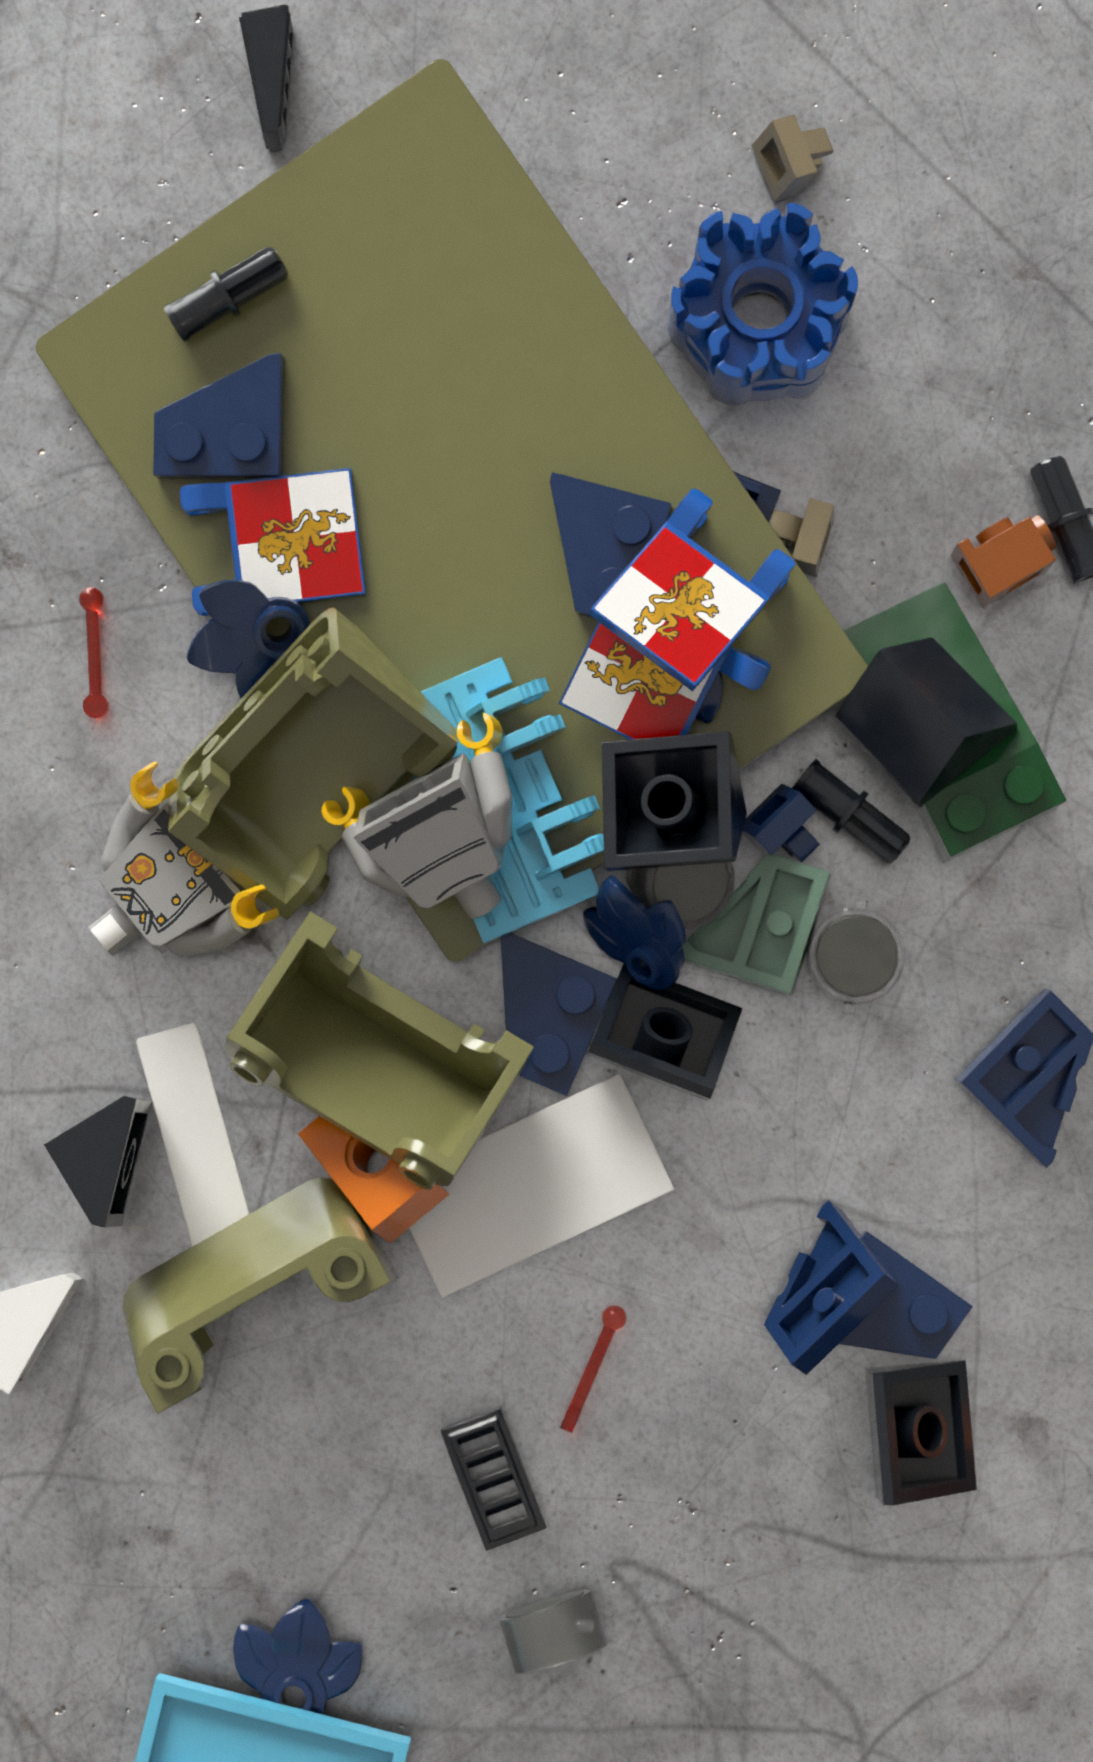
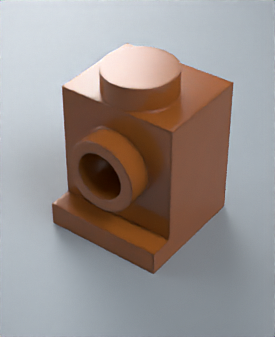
(1005, 557)

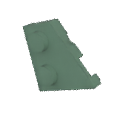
(764, 925)

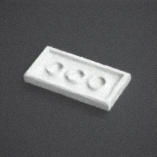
(541, 1186)

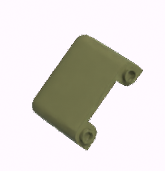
(312, 724)
(373, 1058)
(298, 1231)

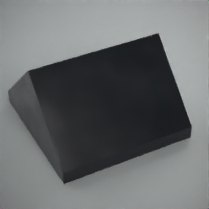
(922, 717)
(671, 801)
(666, 1034)
(102, 1158)
(920, 1431)

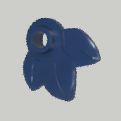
(238, 635)
(636, 935)
(298, 1656)

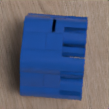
(768, 257)

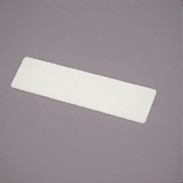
(192, 1130)

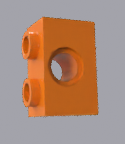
(381, 1198)

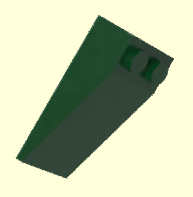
(1008, 782)

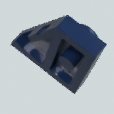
(225, 427)
(601, 533)
(552, 1007)
(915, 1316)

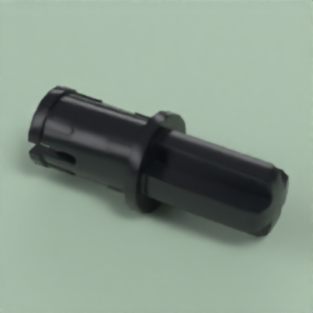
(226, 292)
(1066, 515)
(852, 813)

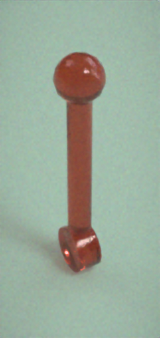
(95, 704)
(613, 1319)

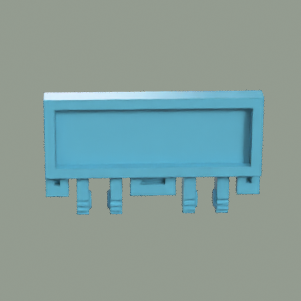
(530, 870)
(217, 1725)

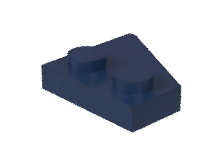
(1031, 1073)
(828, 1292)

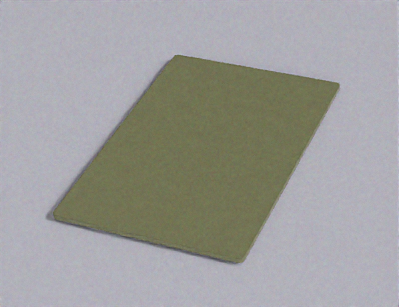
(453, 364)

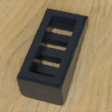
(269, 51)
(475, 1427)

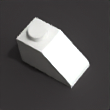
(27, 1323)

